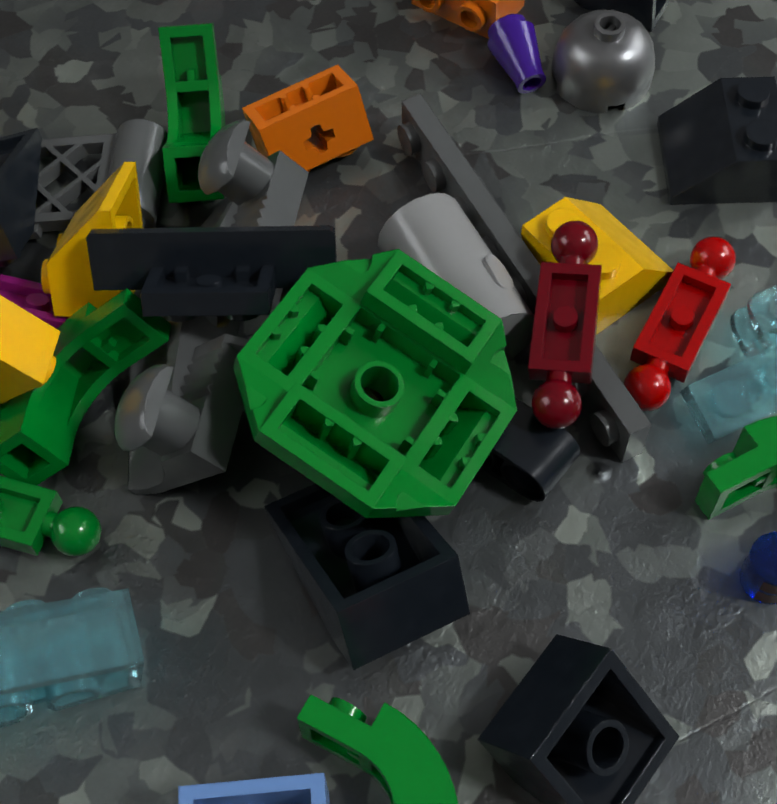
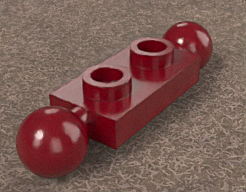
(565, 325)

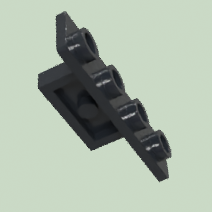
(207, 268)

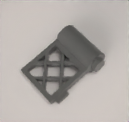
(134, 142)

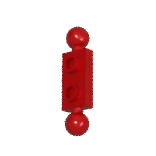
(680, 322)

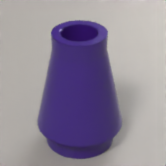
(517, 51)

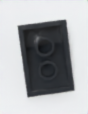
(369, 577)

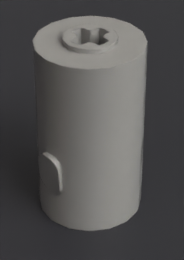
(446, 242)

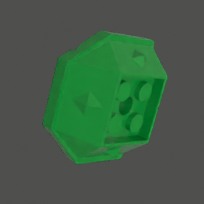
(413, 342)

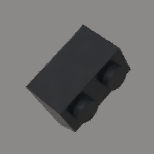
(722, 143)
(579, 728)

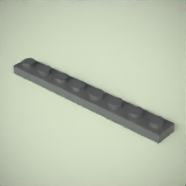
(612, 409)

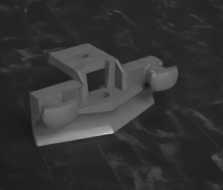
(184, 395)

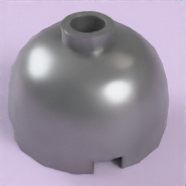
(603, 61)

